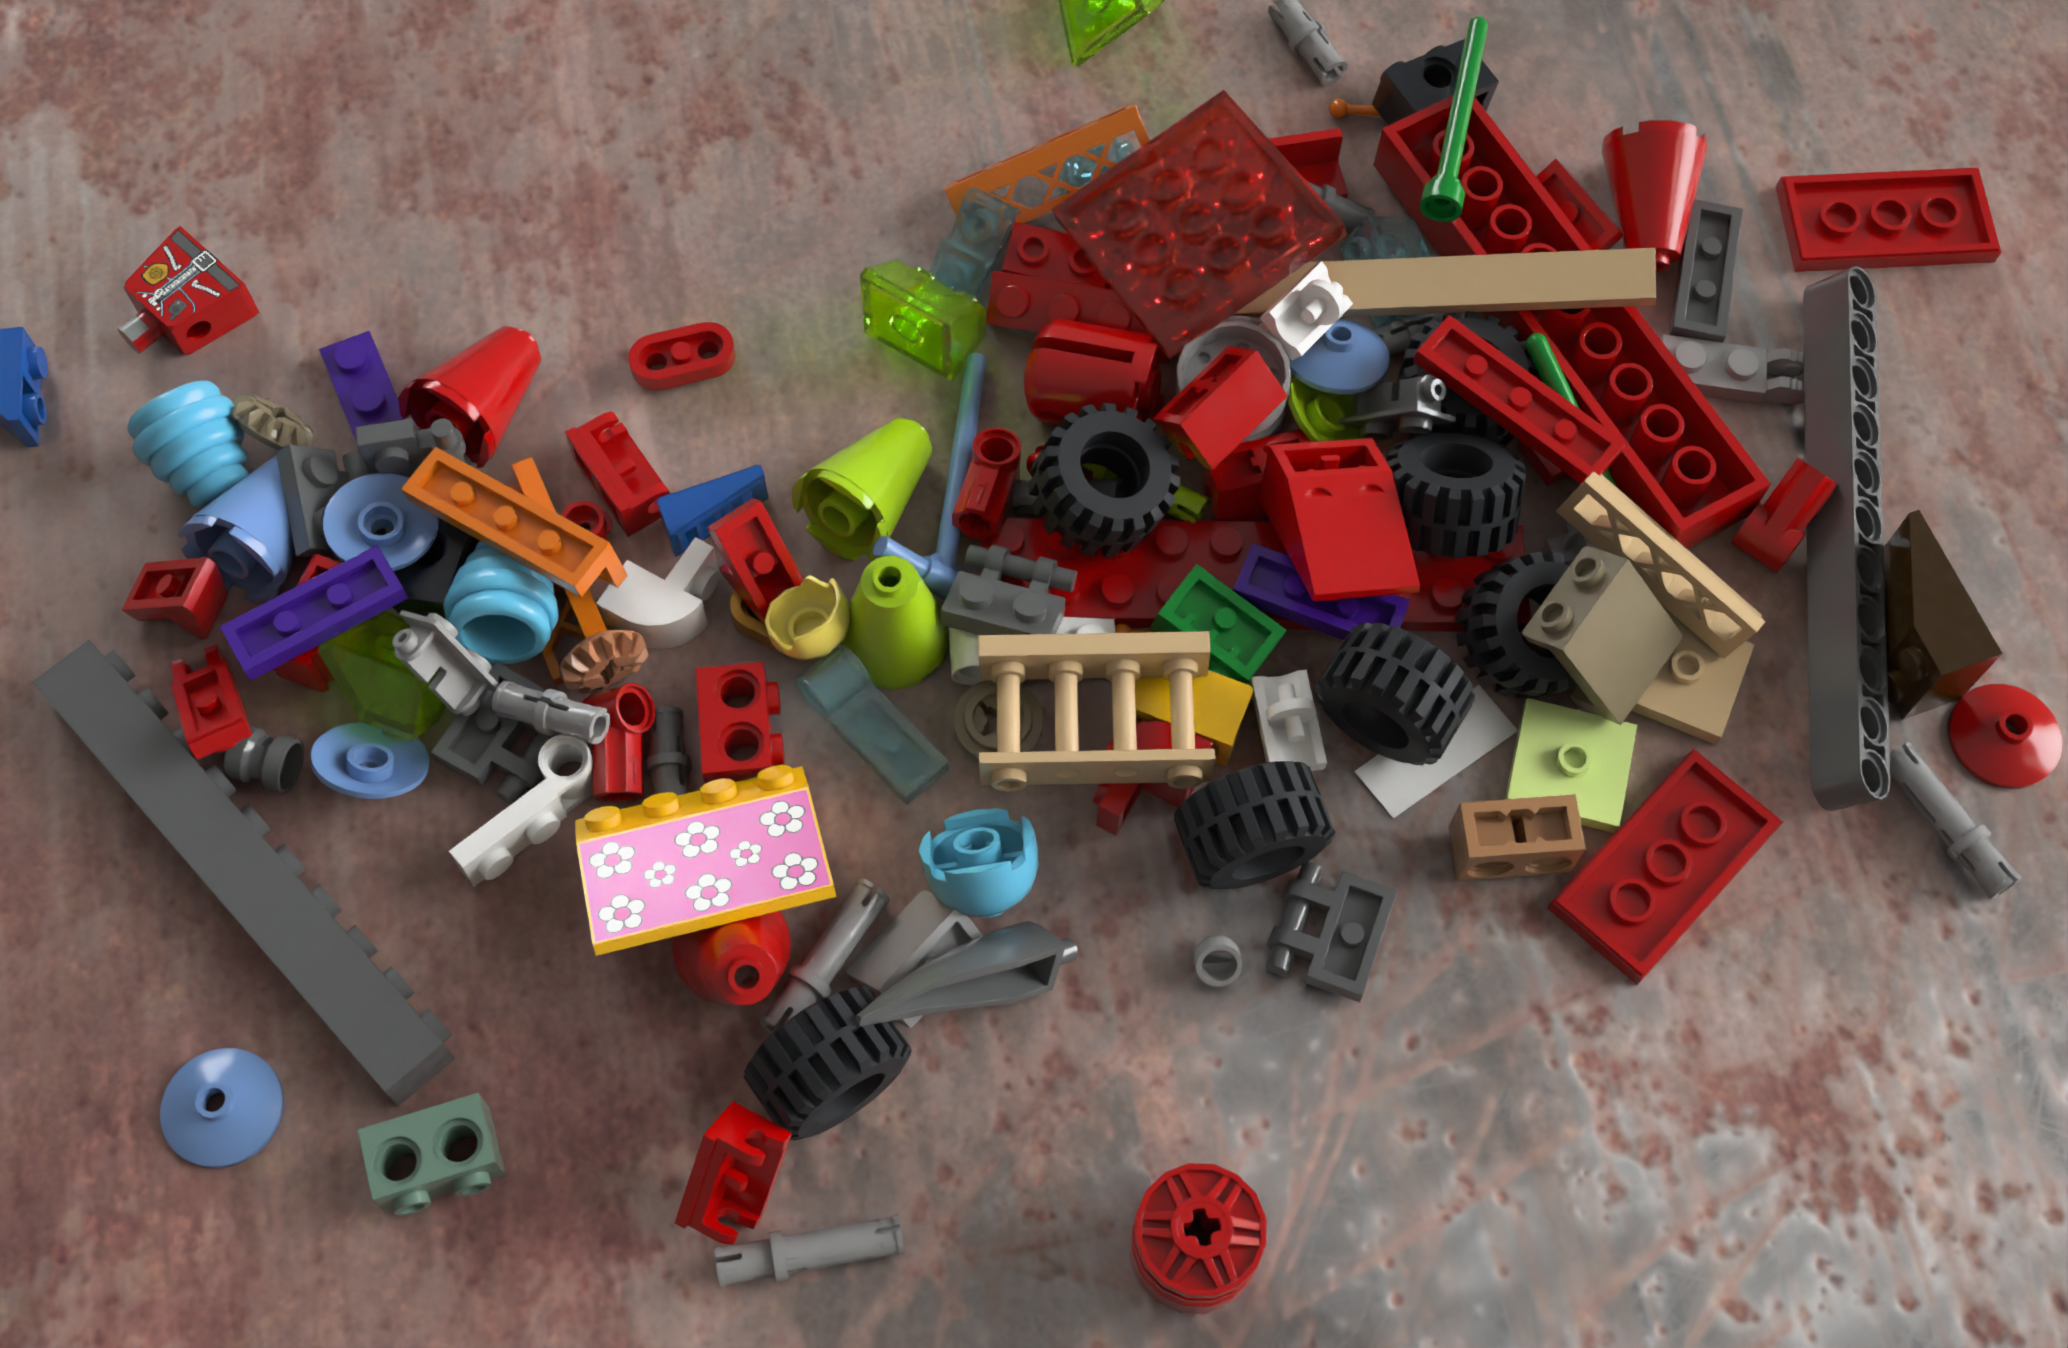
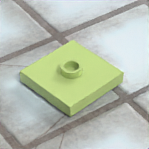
(1573, 754)

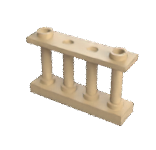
(1121, 660)

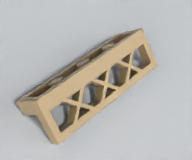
(1665, 565)

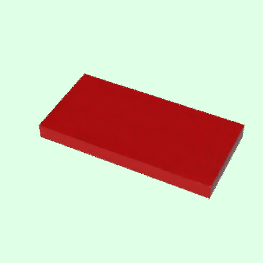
(1887, 219)
(1664, 866)

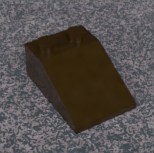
(1932, 626)

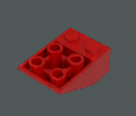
(1339, 518)

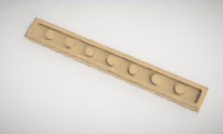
(1485, 282)

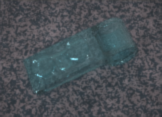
(870, 724)

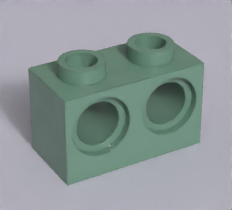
(430, 1138)

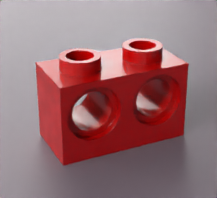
(729, 728)

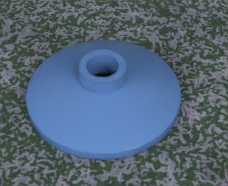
(1343, 360)
(374, 504)
(367, 763)
(240, 1126)

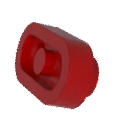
(681, 354)

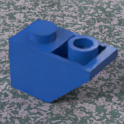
(20, 385)

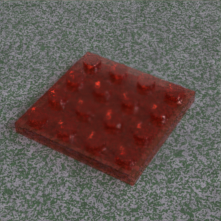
(1198, 223)

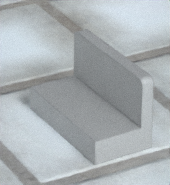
(910, 941)

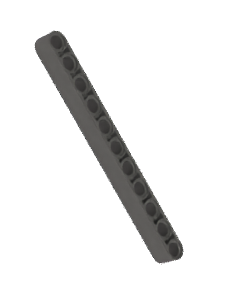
(1845, 545)

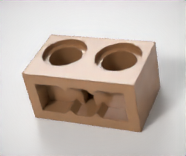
(1516, 837)

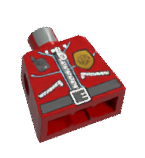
(184, 297)

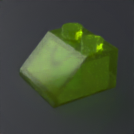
(921, 316)

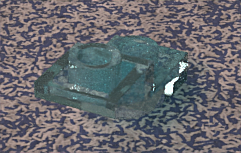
(974, 242)

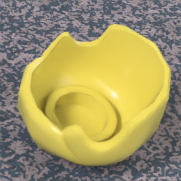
(808, 619)

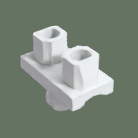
(1305, 311)
(1288, 719)

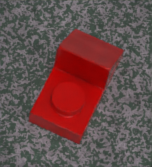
(754, 556)
(179, 590)

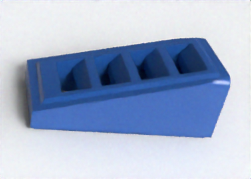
(693, 509)

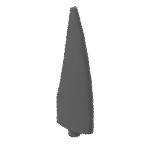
(980, 973)

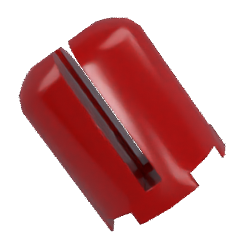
(1094, 365)

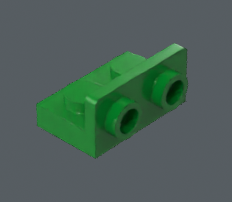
(1237, 630)

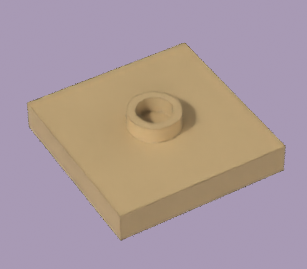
(1695, 687)

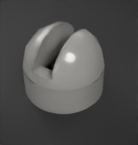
(1214, 967)

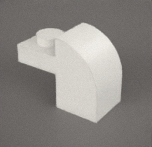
(667, 609)

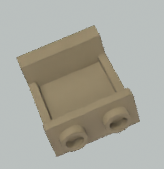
(1605, 632)

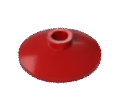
(1993, 752)

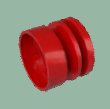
(1173, 1264)

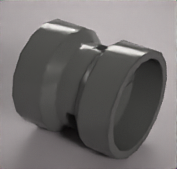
(266, 759)

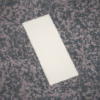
(1403, 784)

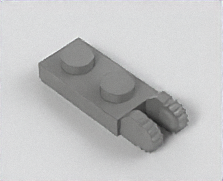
(1739, 370)

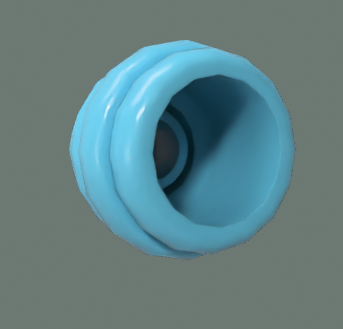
(191, 441)
(501, 607)

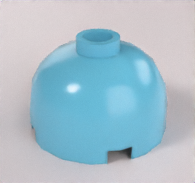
(981, 862)

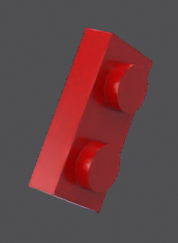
(1579, 207)

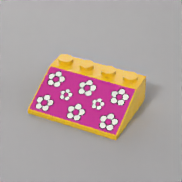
(701, 858)

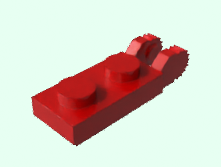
(209, 704)

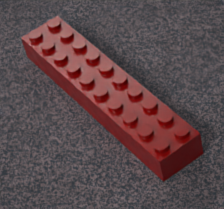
(1678, 451)

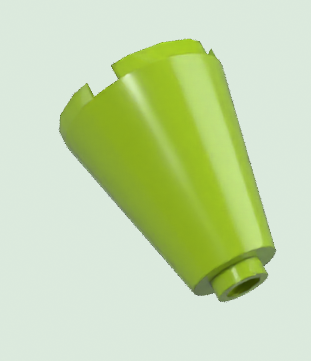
(863, 488)
(896, 625)

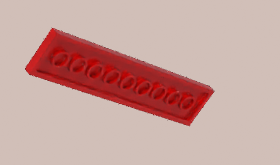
(1140, 582)

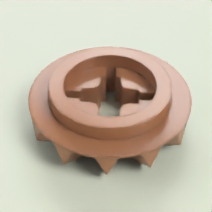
(603, 660)

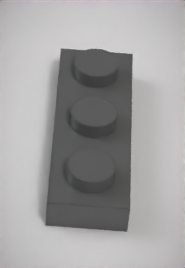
(1706, 272)

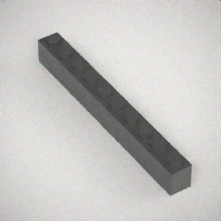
(247, 874)

